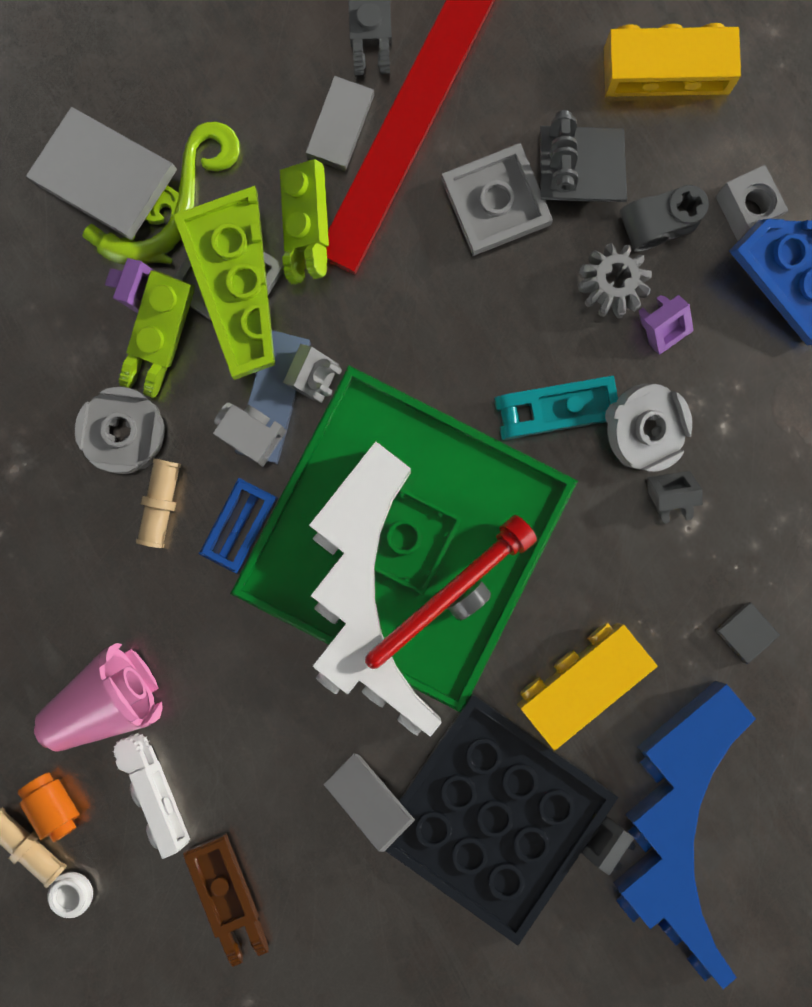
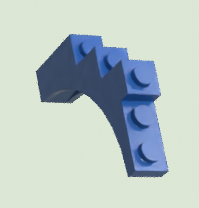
(663, 881)

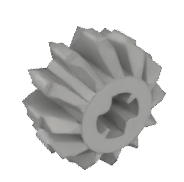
(624, 268)

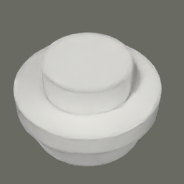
(70, 895)

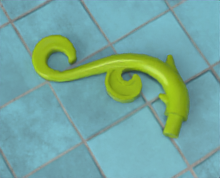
(156, 248)

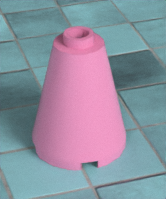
(100, 702)

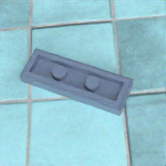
(270, 393)

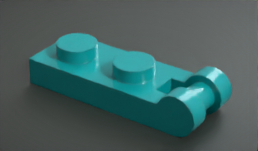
(557, 407)

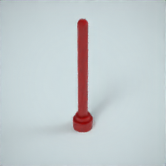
(513, 537)

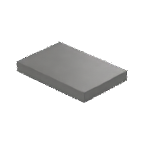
(101, 173)

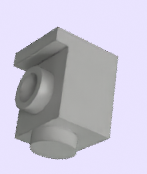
(248, 432)

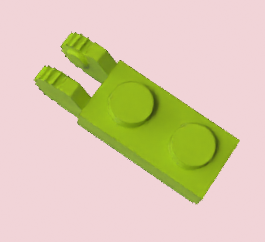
(304, 220)
(157, 330)

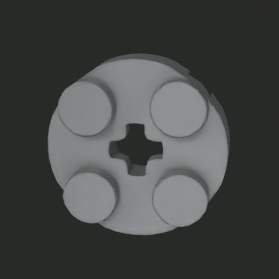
(105, 411)
(627, 421)

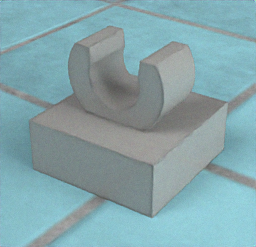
(311, 373)

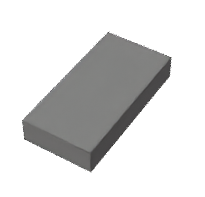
(340, 123)
(369, 802)

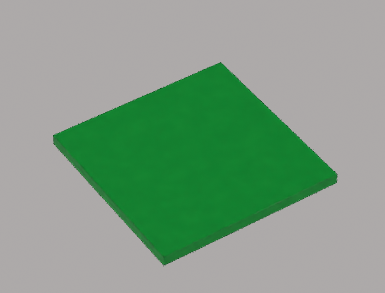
(435, 528)

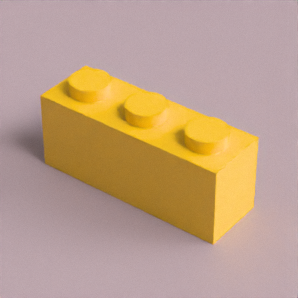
(671, 60)
(585, 683)

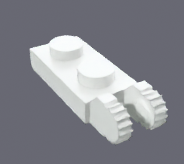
(152, 793)

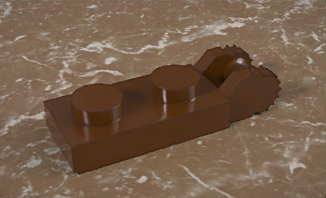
(225, 896)

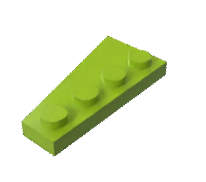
(229, 266)

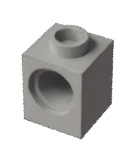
(755, 187)

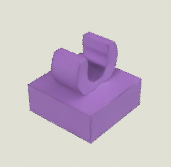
(129, 283)
(668, 323)

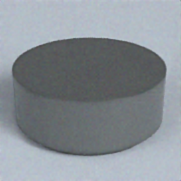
(470, 601)

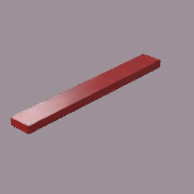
(404, 131)

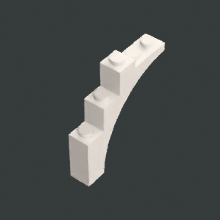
(354, 525)

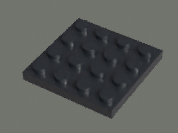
(498, 819)

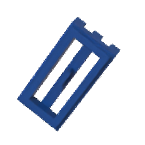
(225, 514)

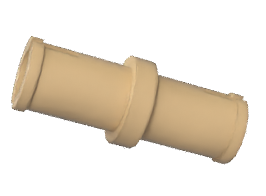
(158, 503)
(28, 850)

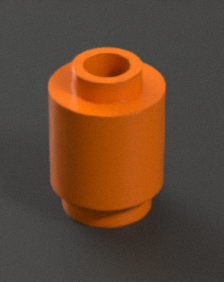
(48, 807)

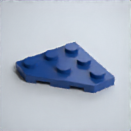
(780, 263)

